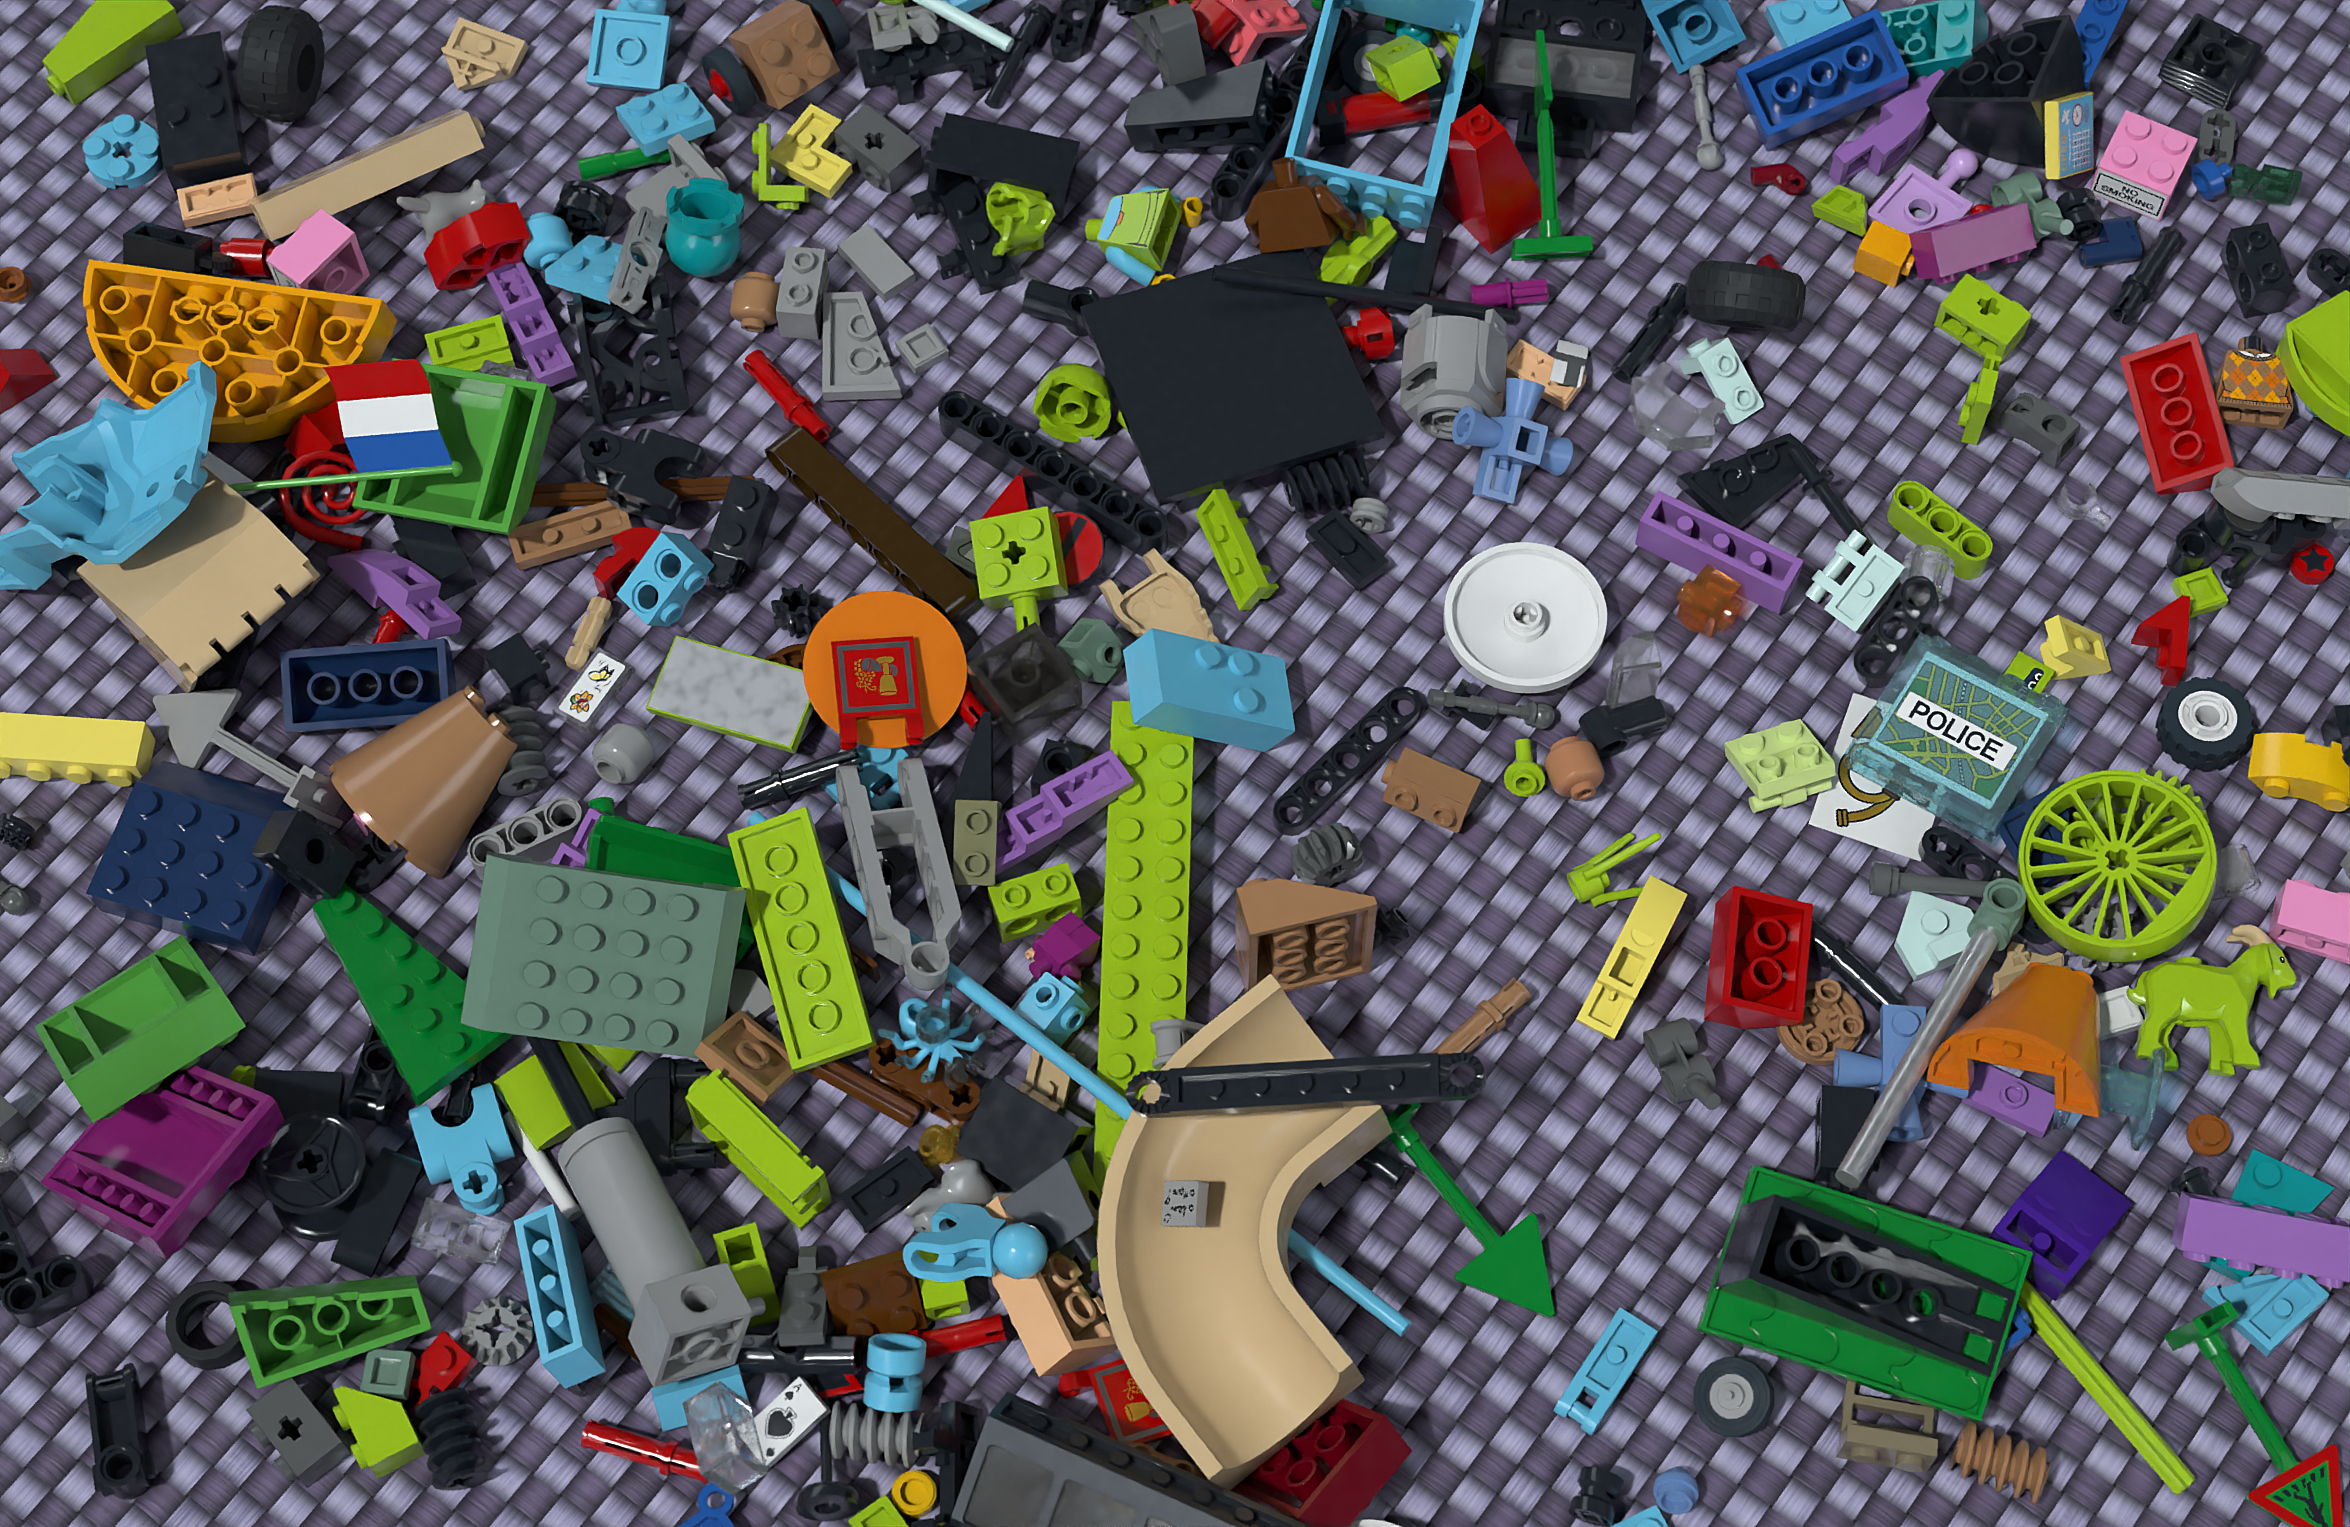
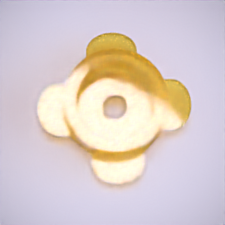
(939, 1144)

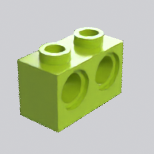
(1034, 901)

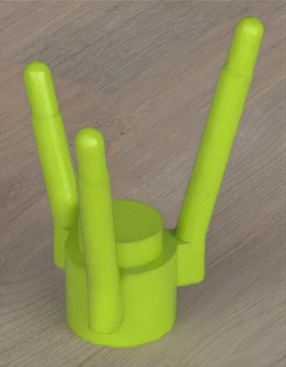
(1590, 878)

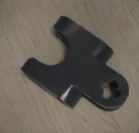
(638, 468)

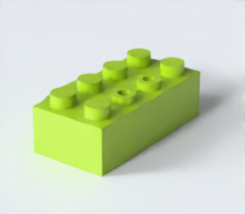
(2318, 360)

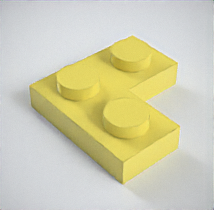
(804, 153)

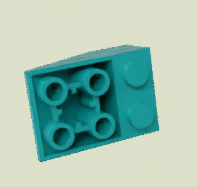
(1936, 34)

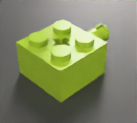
(1036, 576)

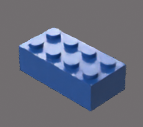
(1822, 79)

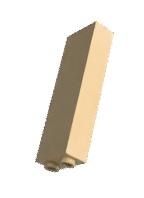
(368, 172)

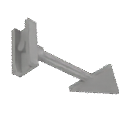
(197, 722)

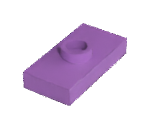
(2011, 1099)

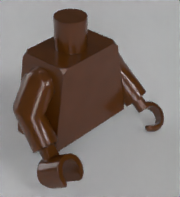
(1298, 212)

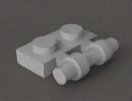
(895, 26)

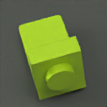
(786, 196)

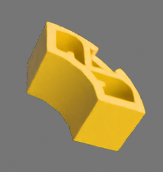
(2298, 769)

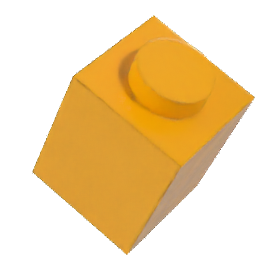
(1884, 254)

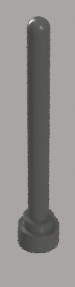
(1888, 880)

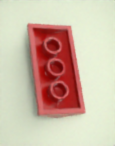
(2177, 415)

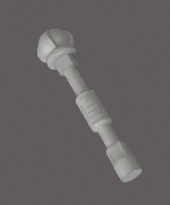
(1708, 151)

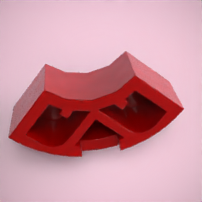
(477, 245)
(318, 432)

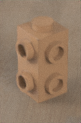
(1429, 789)

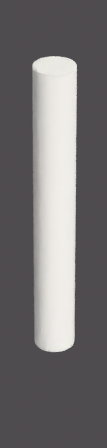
(545, 1171)

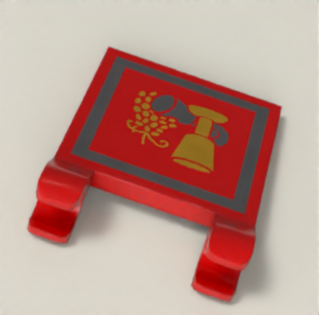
(876, 682)
(1120, 1401)

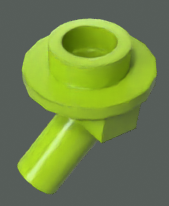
(1524, 776)

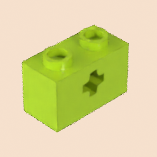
(1403, 67)
(1982, 318)

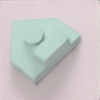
(1932, 934)

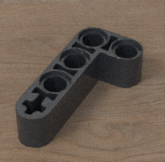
(40, 1281)

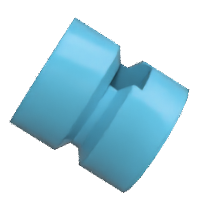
(894, 1377)

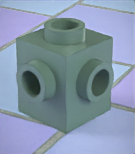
(1093, 650)

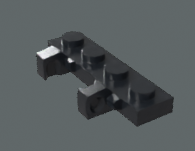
(949, 53)
(962, 204)
(953, 1448)

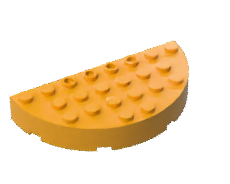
(256, 337)

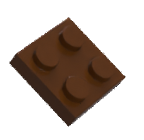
(874, 1297)

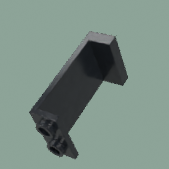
(1003, 156)

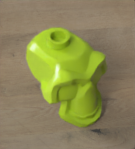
(1019, 217)

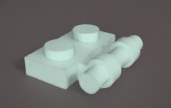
(1865, 587)

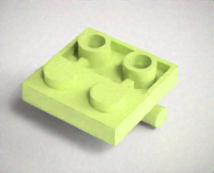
(1781, 765)

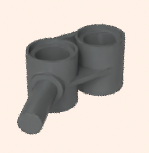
(1682, 1073)

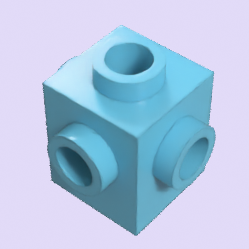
(1054, 1007)

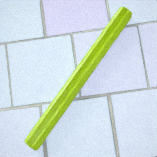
(2105, 1391)

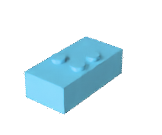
(1208, 690)

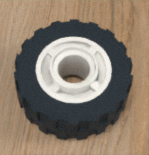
(2210, 703)

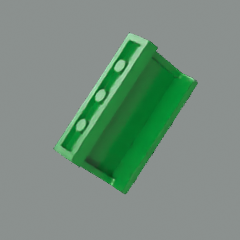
(655, 853)

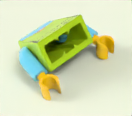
(1141, 231)

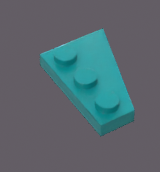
(2275, 1185)

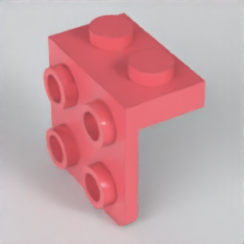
(1256, 22)

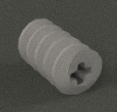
(874, 1435)

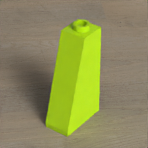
(107, 43)

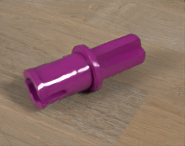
(1510, 292)

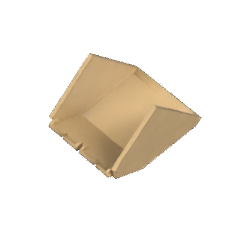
(202, 581)

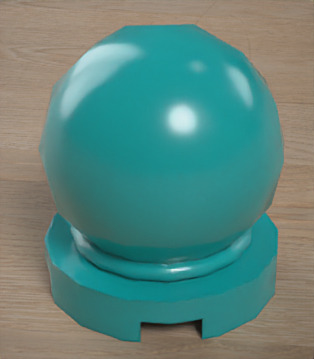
(704, 227)

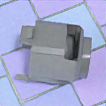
(1452, 366)

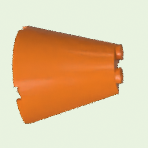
(2038, 1025)

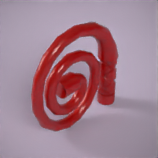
(309, 529)

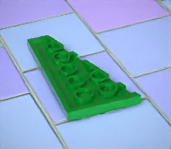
(406, 994)

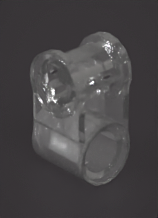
(2234, 874)

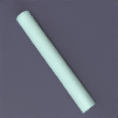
(968, 23)

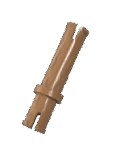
(1488, 1017)

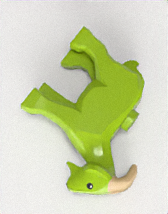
(2210, 998)

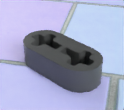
(2221, 144)

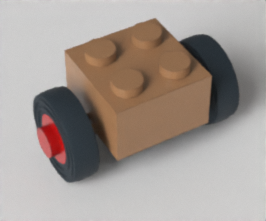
(779, 55)

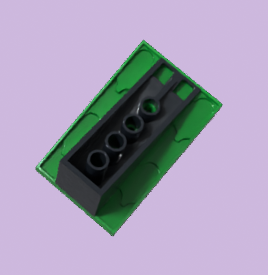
(1865, 1293)

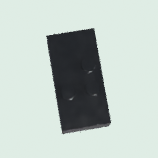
(196, 110)

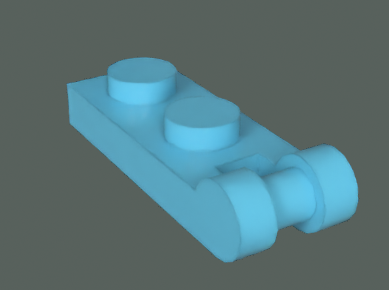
(1606, 1369)

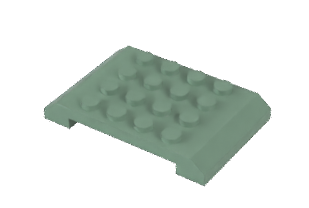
(601, 956)

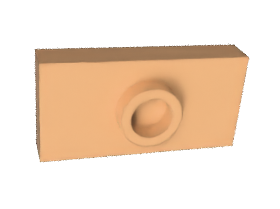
(217, 200)
(1536, 366)

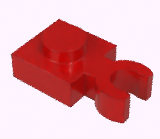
(441, 1367)

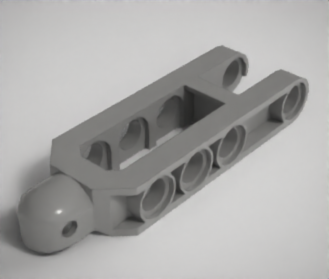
(916, 825)

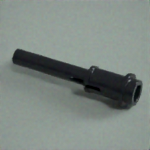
(1036, 20)

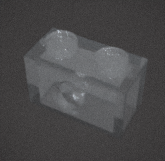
(725, 1438)

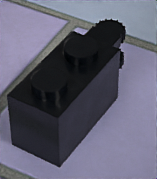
(172, 250)
(740, 531)
(435, 551)
(1838, 1120)

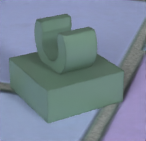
(388, 1373)

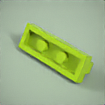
(1234, 550)

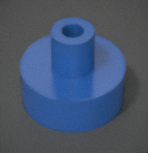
(2209, 178)

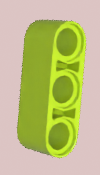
(1931, 513)

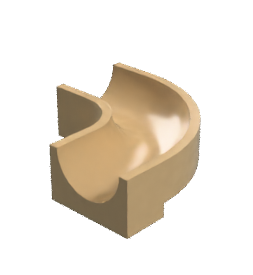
(1213, 1309)

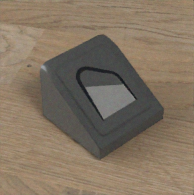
(961, 552)

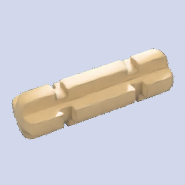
(589, 633)

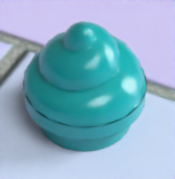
(1416, 32)

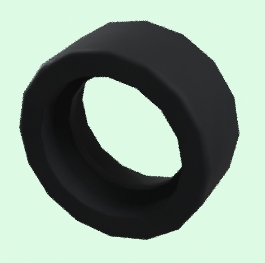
(177, 1317)

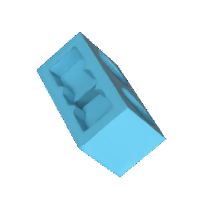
(660, 574)

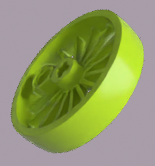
(2182, 911)

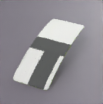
(1569, 364)

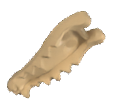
(1160, 602)

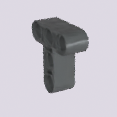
(1171, 42)

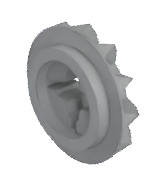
(510, 1344)

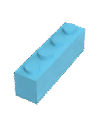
(559, 1296)

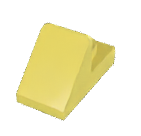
(2073, 650)

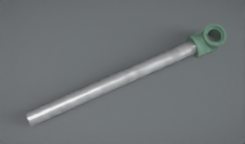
(1989, 932)

